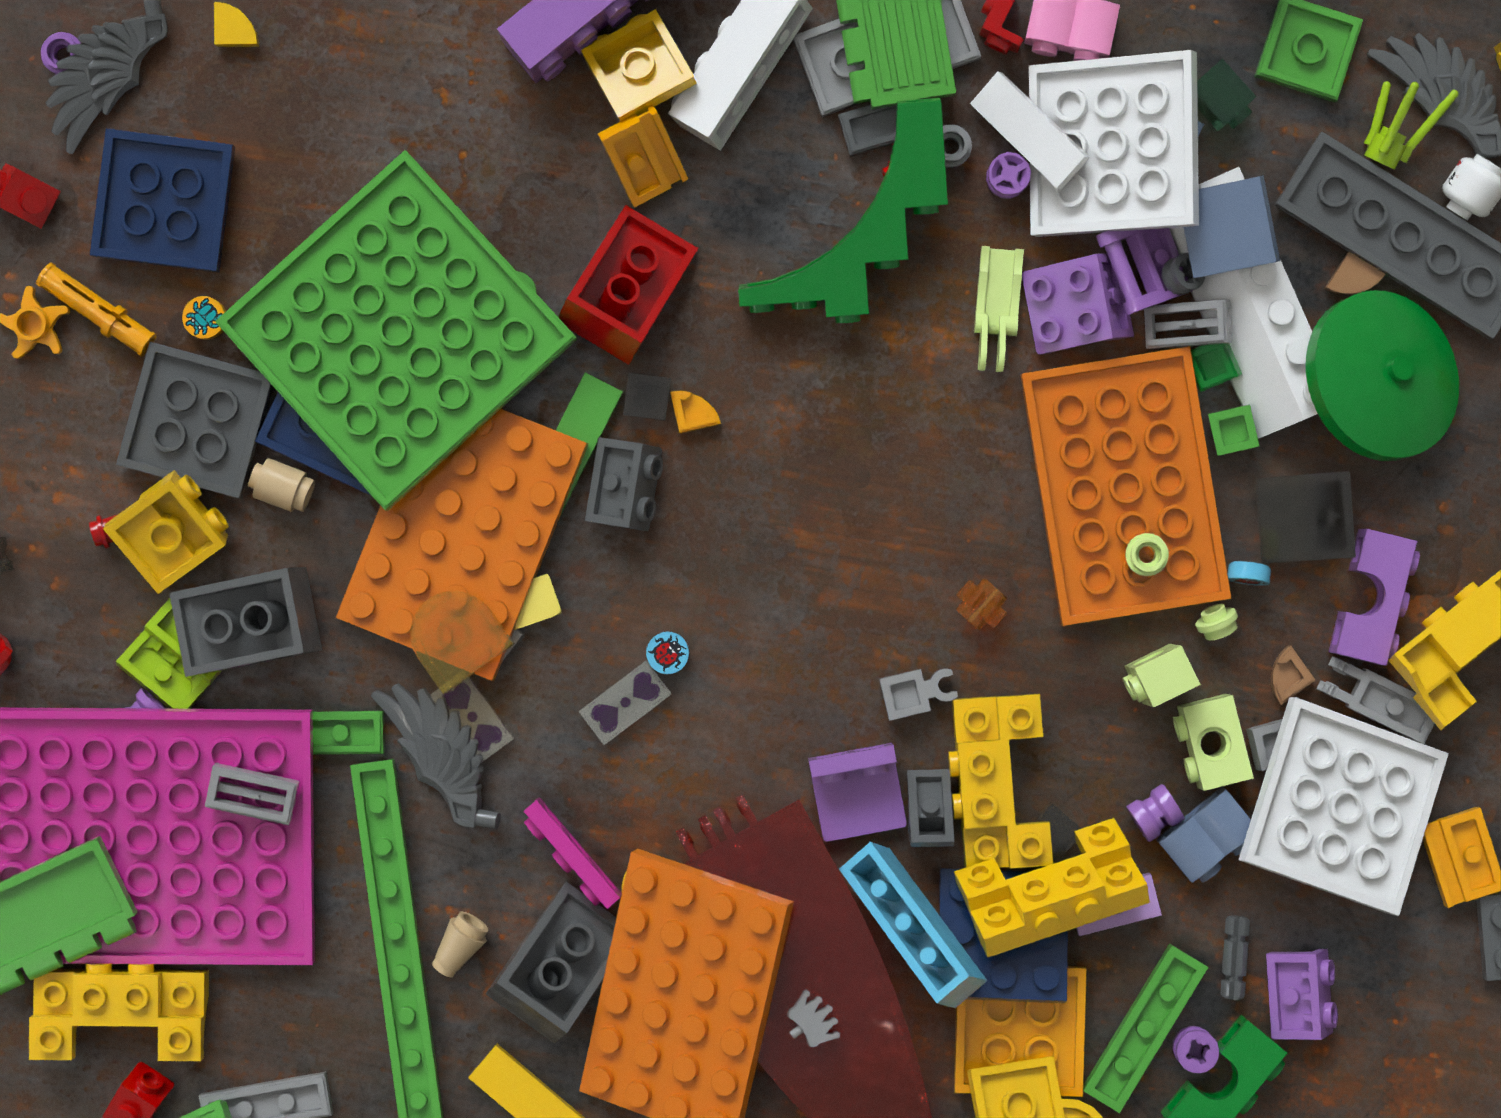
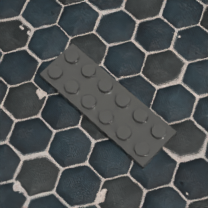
(1398, 232)

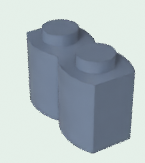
(1207, 836)

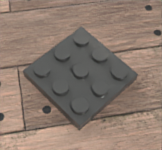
(195, 419)

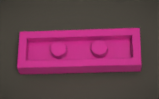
(571, 854)

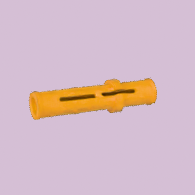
(109, 318)

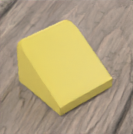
(539, 604)

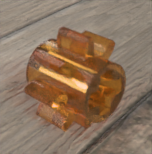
(981, 604)

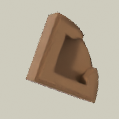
(1353, 276)
(1289, 675)

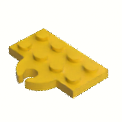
(1023, 1091)

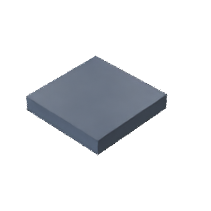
(1232, 229)

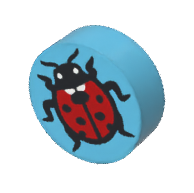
(1249, 573)
(667, 652)

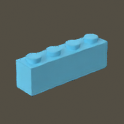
(913, 925)

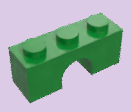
(1252, 1061)

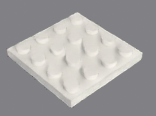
(1141, 137)
(1343, 806)

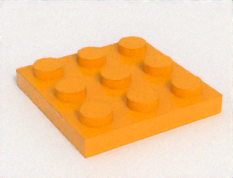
(1021, 1031)

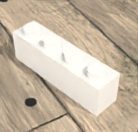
(737, 67)

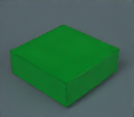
(1214, 365)

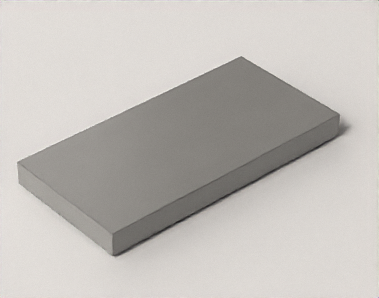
(826, 64)

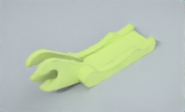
(997, 300)

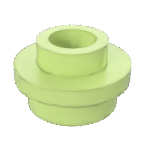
(1160, 554)
(1217, 622)

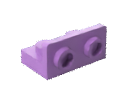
(1301, 995)

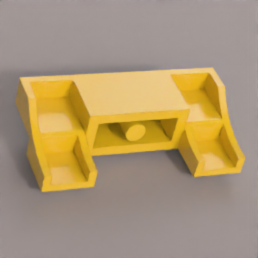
(1447, 646)
(985, 781)
(1054, 896)
(119, 997)

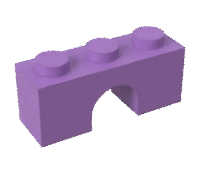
(1388, 564)

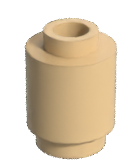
(281, 485)

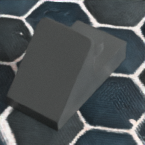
(930, 808)

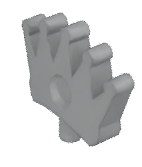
(812, 1021)

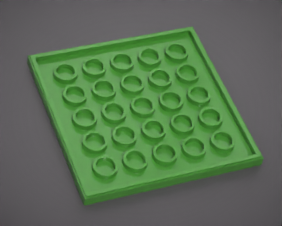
(396, 330)

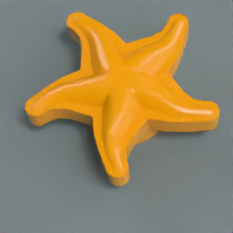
(34, 324)

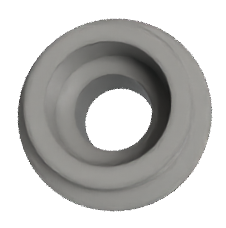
(964, 144)

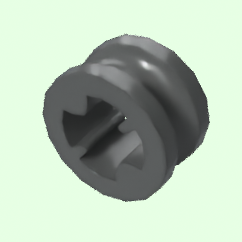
(1174, 278)

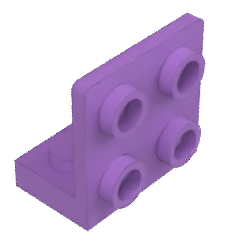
(1075, 304)
(857, 792)

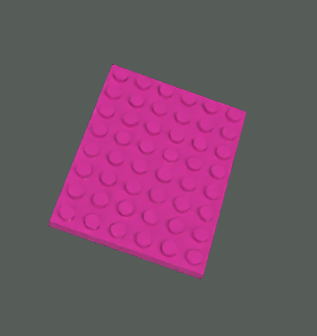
(139, 777)

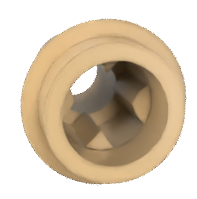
(460, 942)

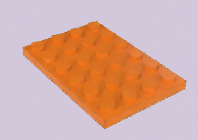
(1121, 459)
(467, 528)
(685, 992)

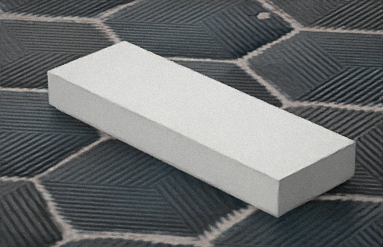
(1029, 130)

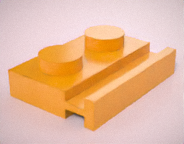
(643, 156)
(1462, 857)

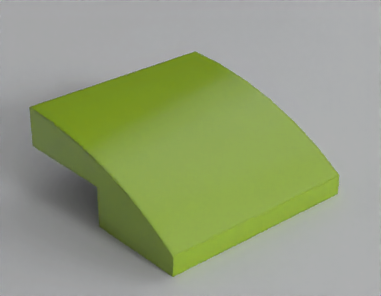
(157, 663)

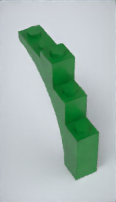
(839, 276)

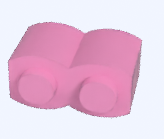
(1072, 27)

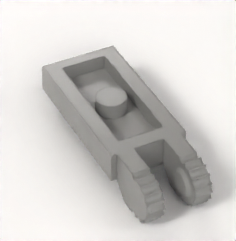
(1380, 701)

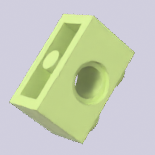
(1160, 676)
(1231, 761)

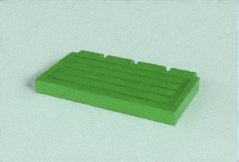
(900, 49)
(63, 909)

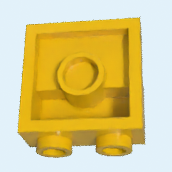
(638, 65)
(168, 531)

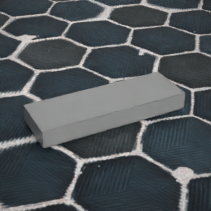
(283, 1098)

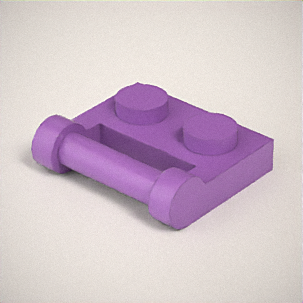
(1150, 252)

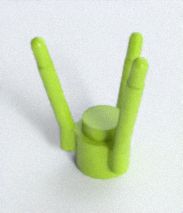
(1388, 145)

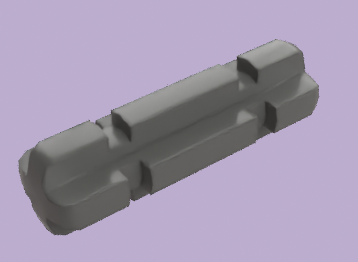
(1235, 957)

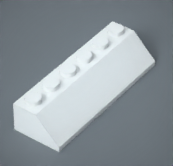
(1266, 333)

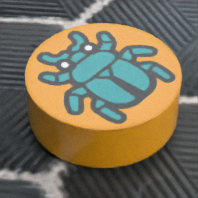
(200, 317)

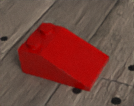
(626, 284)

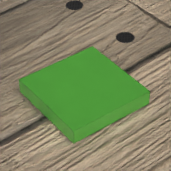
(1309, 48)

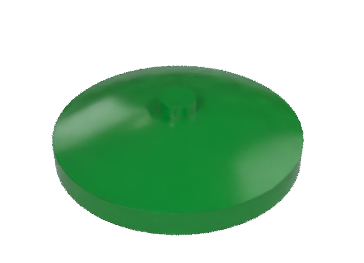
(1382, 375)

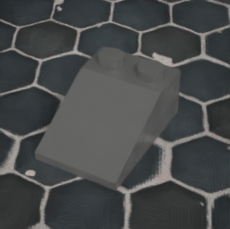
(245, 621)
(557, 964)

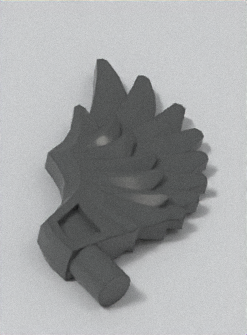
(102, 70)
(1437, 76)
(440, 752)

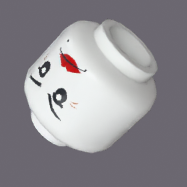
(1473, 187)

